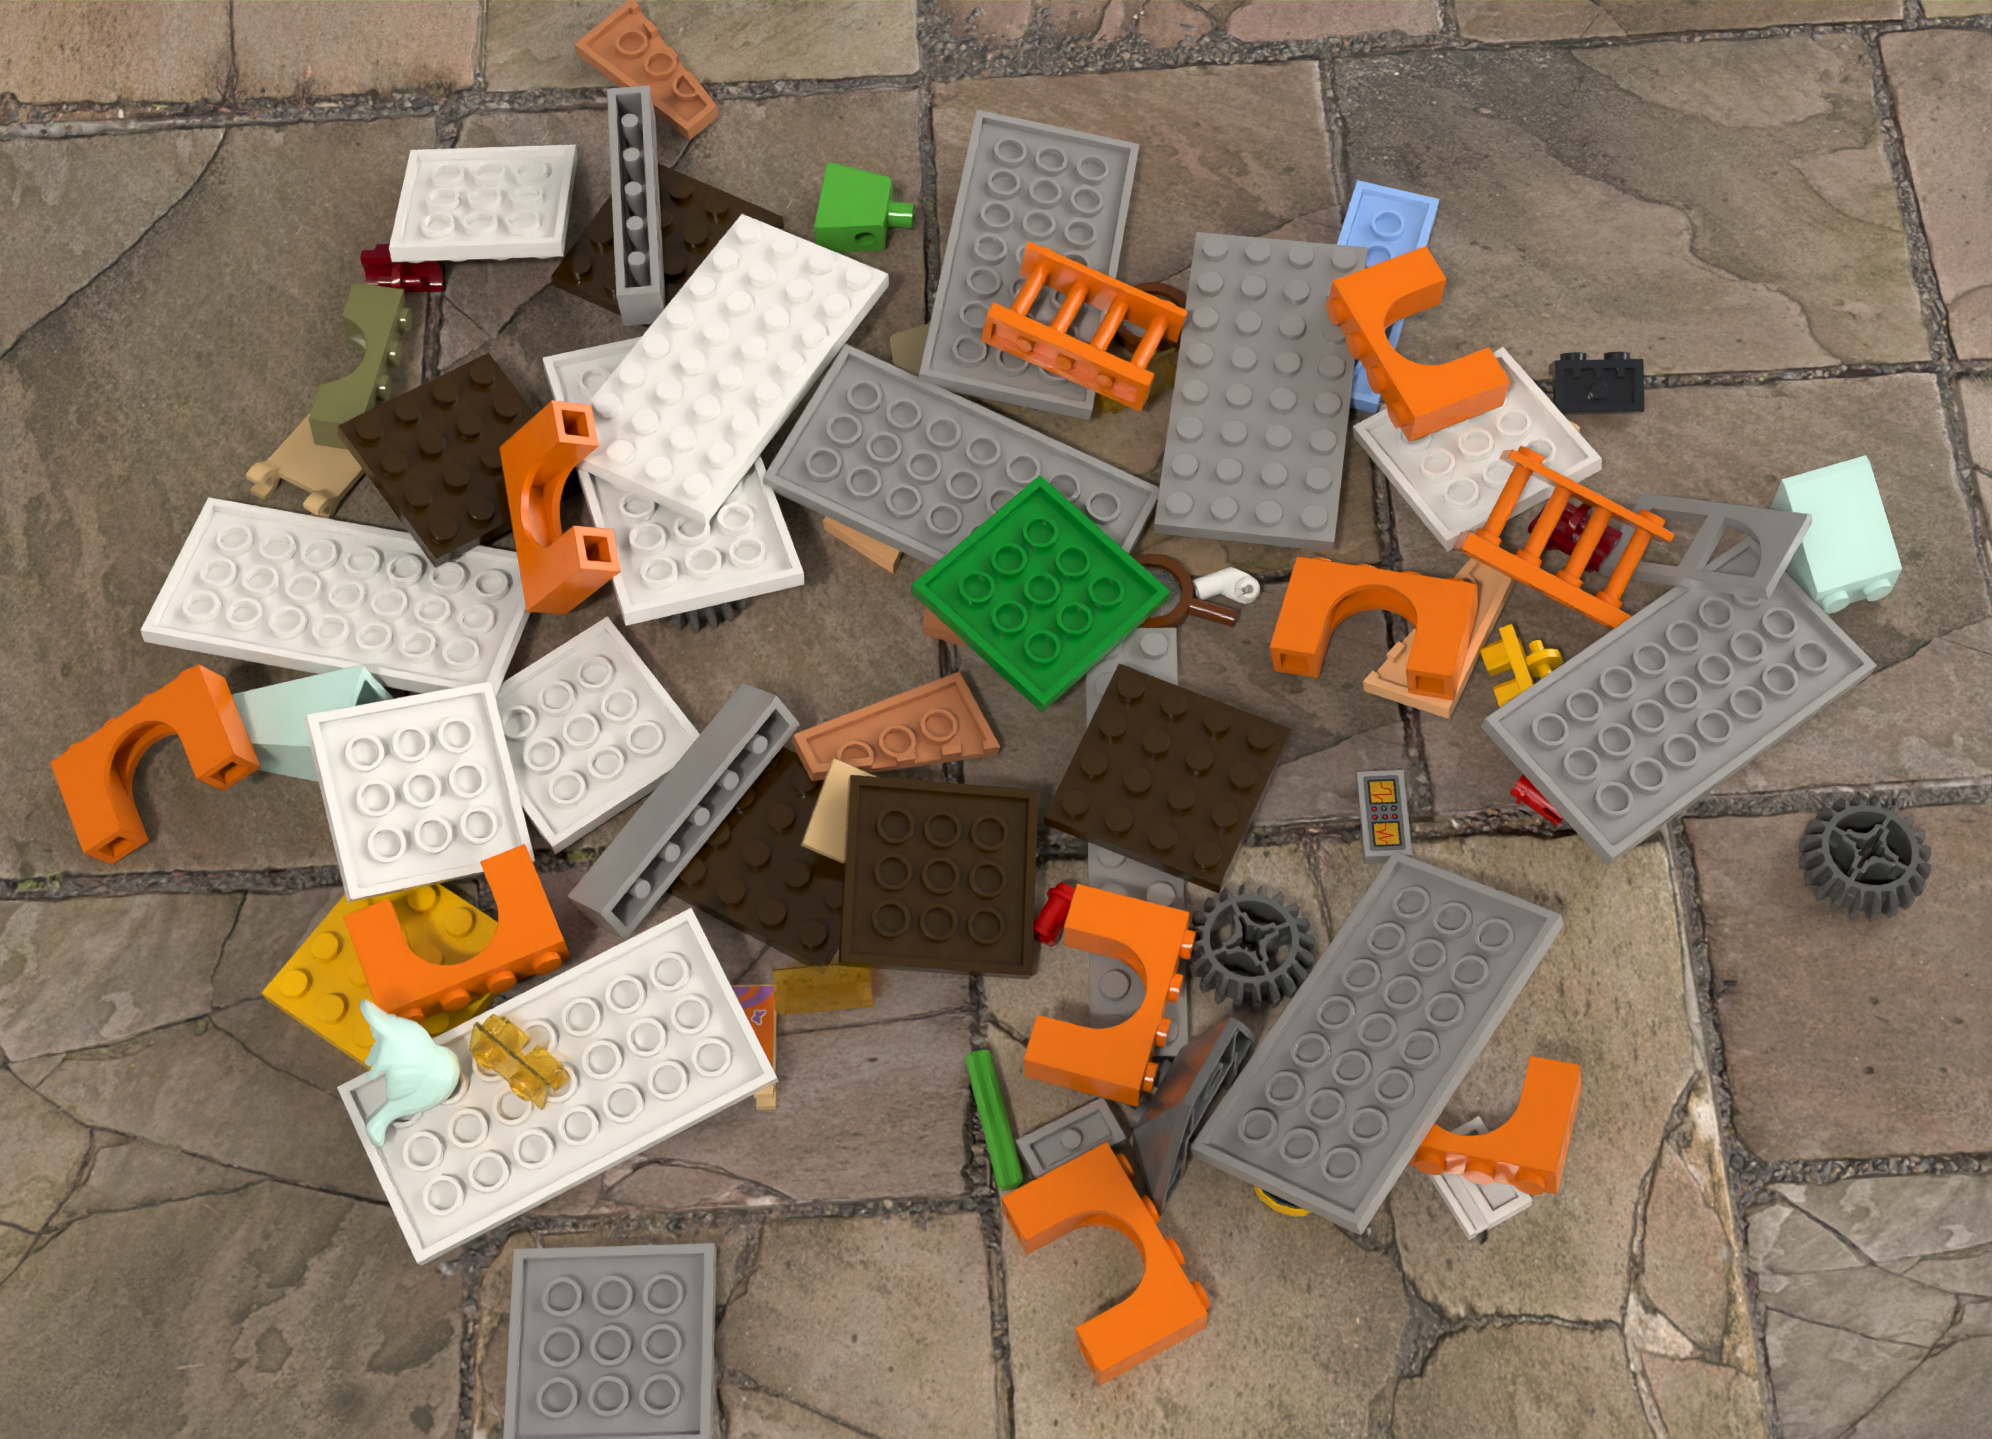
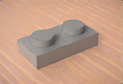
(1070, 1137)

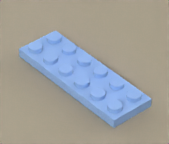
(1389, 226)

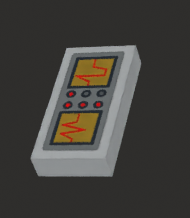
(1383, 815)

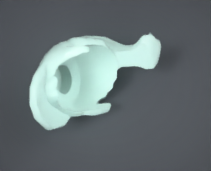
(415, 1067)

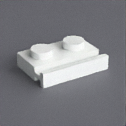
(1478, 1205)

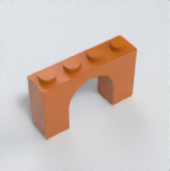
(1416, 395)
(554, 566)
(1329, 592)
(100, 770)
(522, 946)
(1115, 1059)
(1524, 1150)
(1100, 1193)

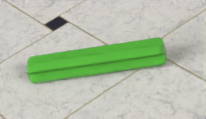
(994, 1120)

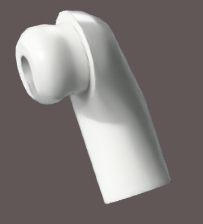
(1229, 583)

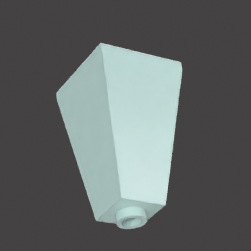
(277, 715)

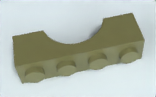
(374, 324)

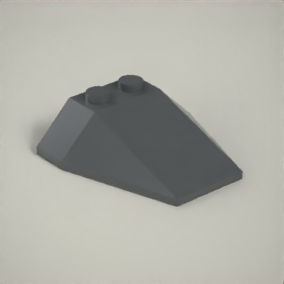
(1180, 1101)

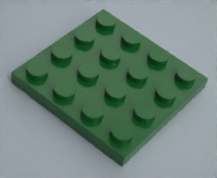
(1040, 593)

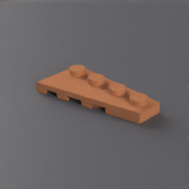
(633, 54)
(905, 731)

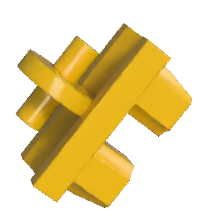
(1510, 654)

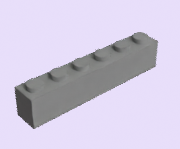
(636, 205)
(684, 810)

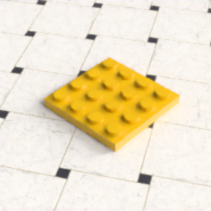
(326, 981)

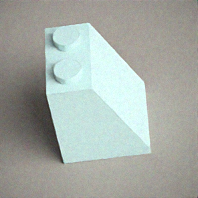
(1849, 543)

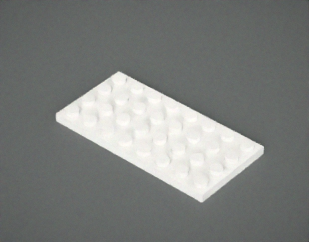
(726, 366)
(664, 556)
(338, 598)
(646, 1054)

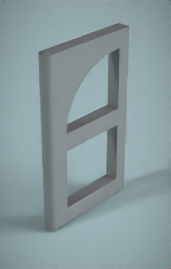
(1775, 531)

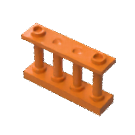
(1068, 356)
(1525, 563)

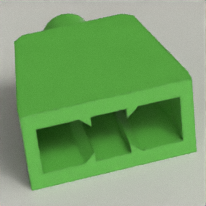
(858, 210)

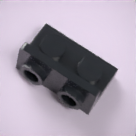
(1599, 385)

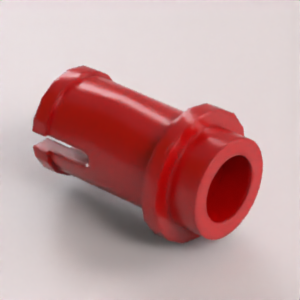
(1526, 793)
(1054, 914)

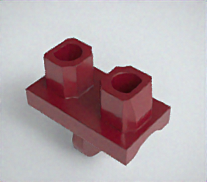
(410, 277)
(1570, 529)

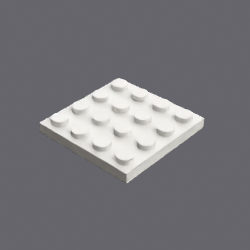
(484, 203)
(1457, 471)
(588, 733)
(416, 789)

